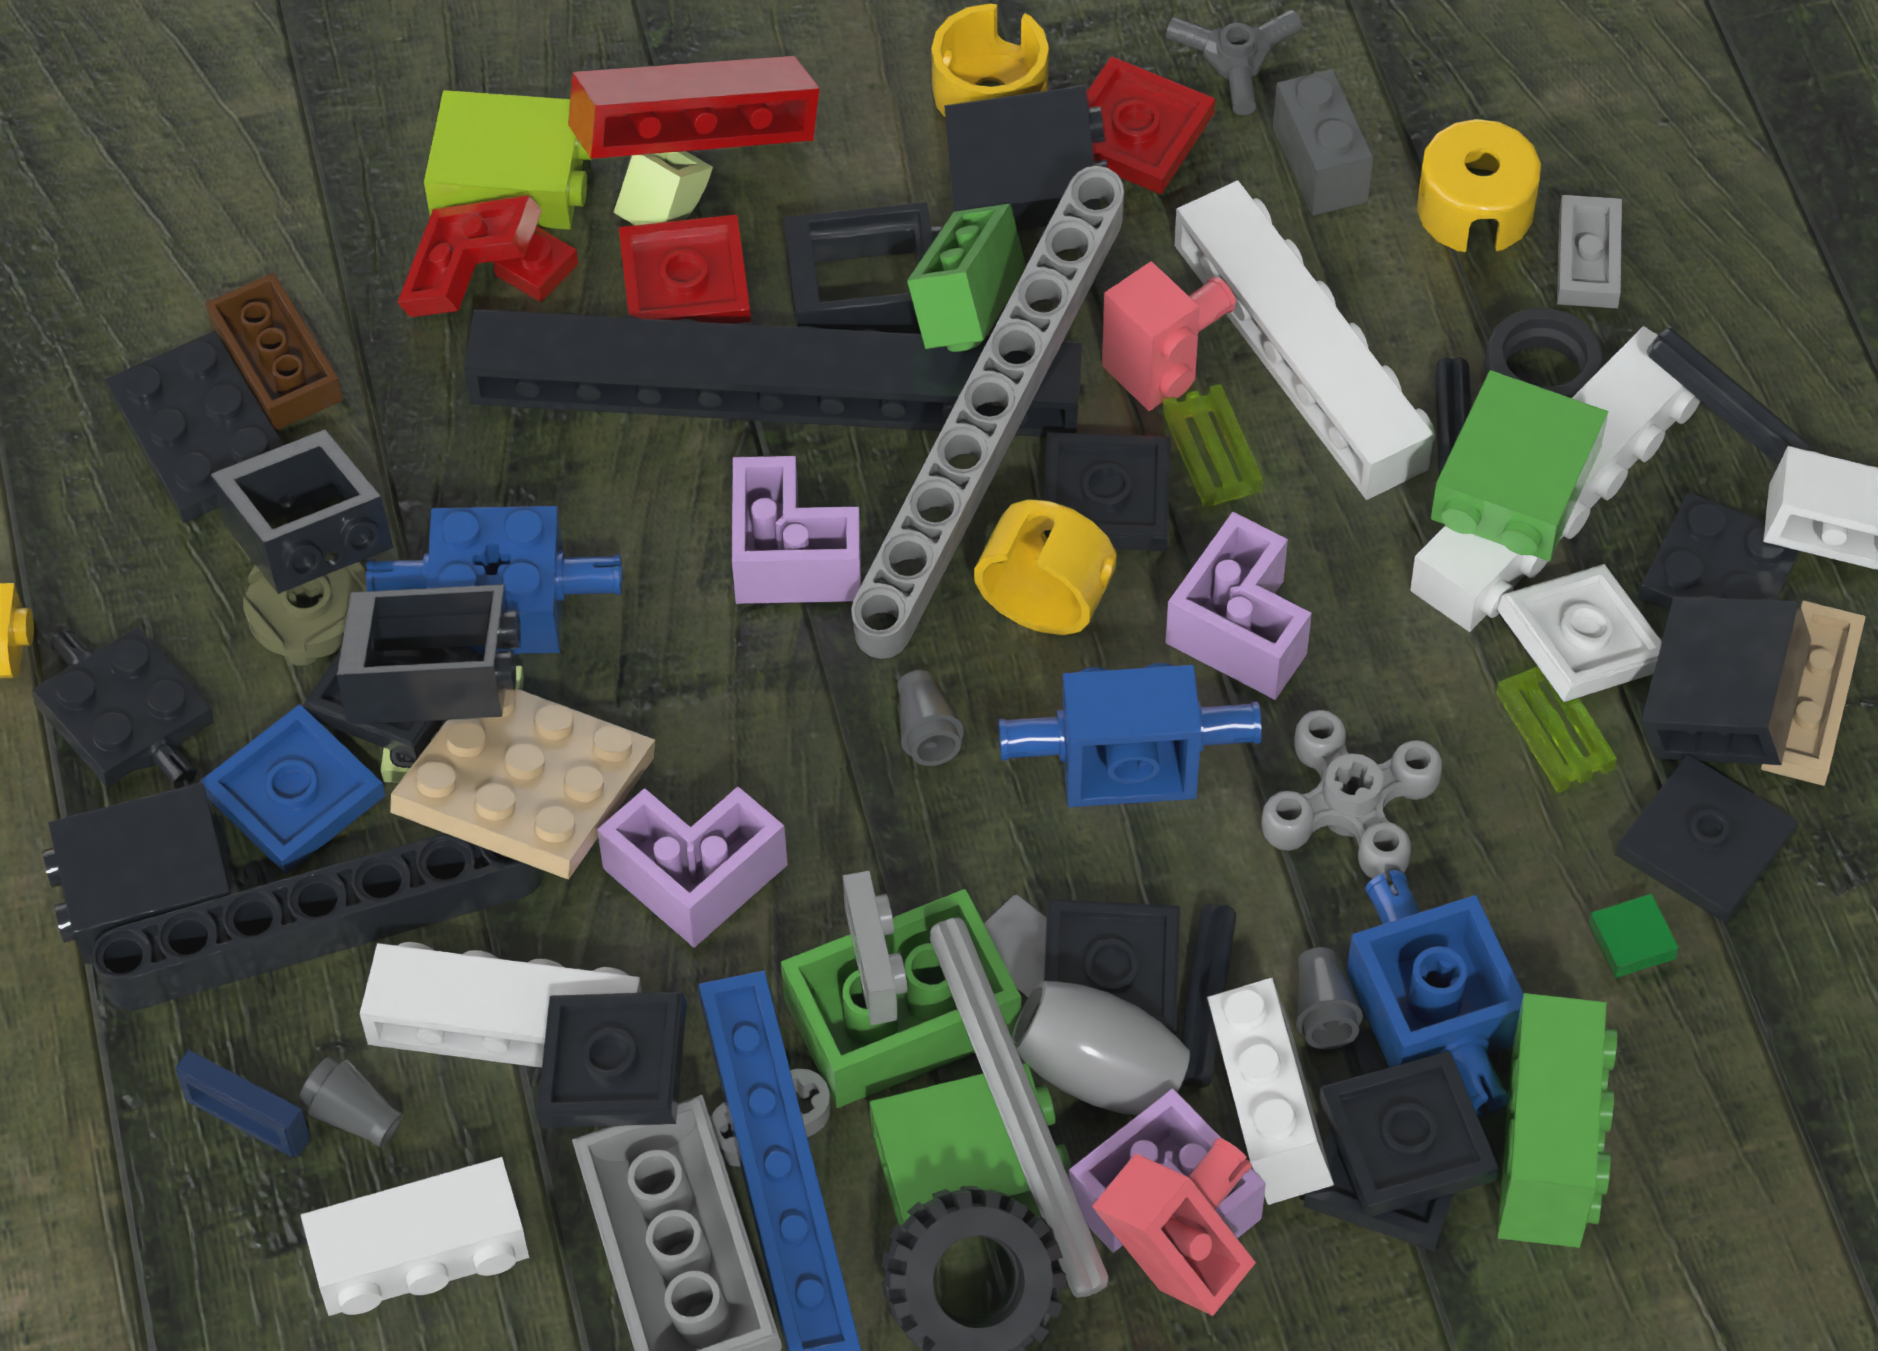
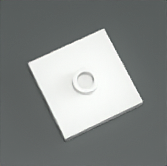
(1582, 632)

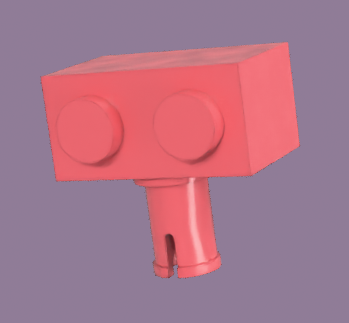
(1155, 330)
(1173, 1225)

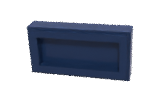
(242, 1104)

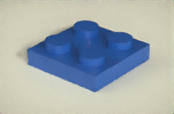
(293, 788)

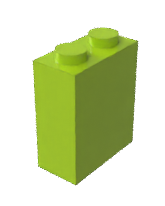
(506, 149)

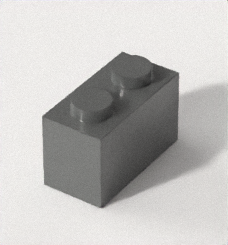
(1322, 142)

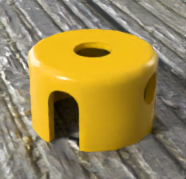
(972, 52)
(1455, 197)
(1045, 581)

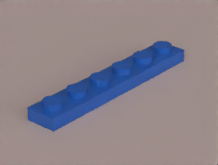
(777, 1165)

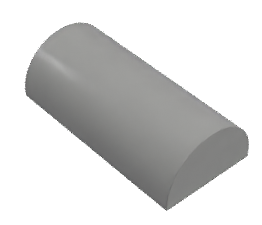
(676, 1236)

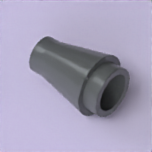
(928, 723)
(1326, 1004)
(349, 1101)

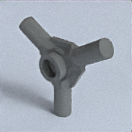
(1236, 50)

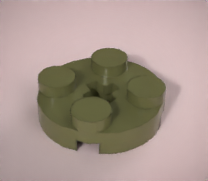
(302, 632)

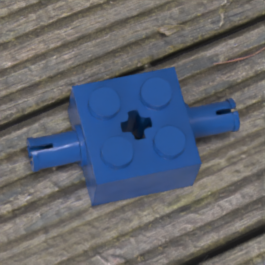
(508, 548)
(1130, 734)
(1436, 986)

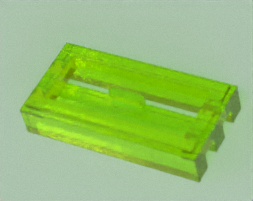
(1198, 407)
(1578, 767)

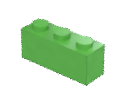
(967, 277)

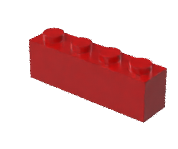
(693, 106)

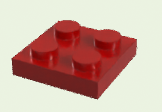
(1147, 122)
(686, 270)

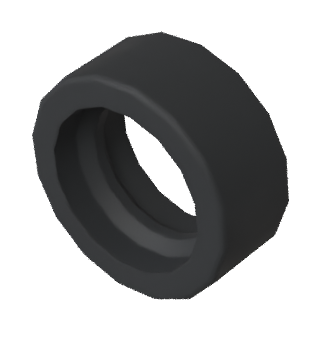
(1549, 330)

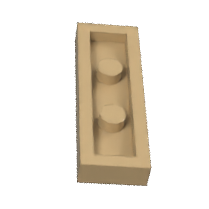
(1822, 693)

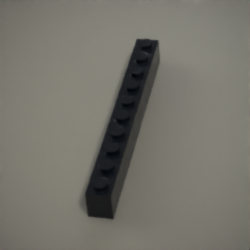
(742, 372)

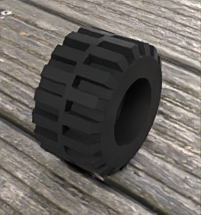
(932, 1231)

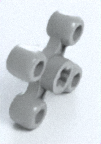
(1351, 794)

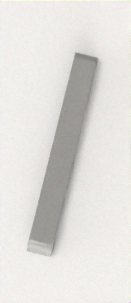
(984, 436)

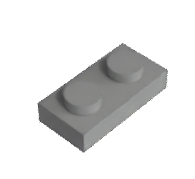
(1589, 251)
(868, 922)

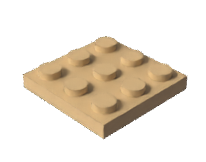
(525, 781)

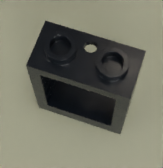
(852, 236)
(292, 480)
(425, 621)

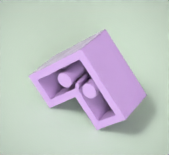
(785, 549)
(1230, 609)
(695, 872)
(1170, 1136)

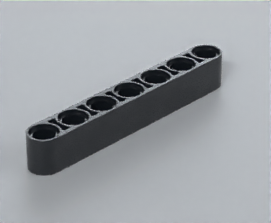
(291, 931)

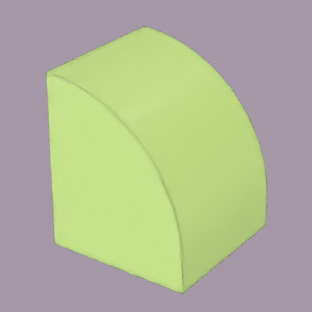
(662, 187)

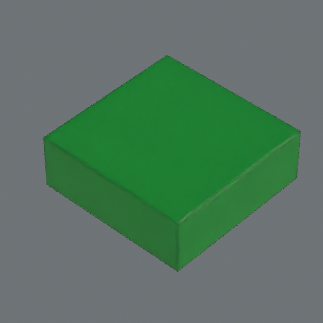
(1633, 935)

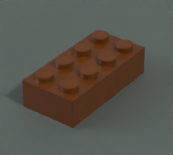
(274, 351)

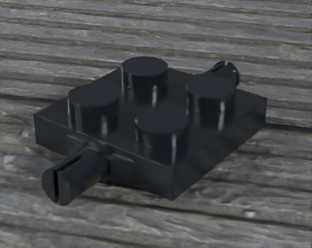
(123, 707)

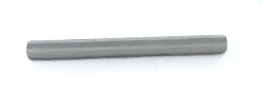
(1018, 1107)

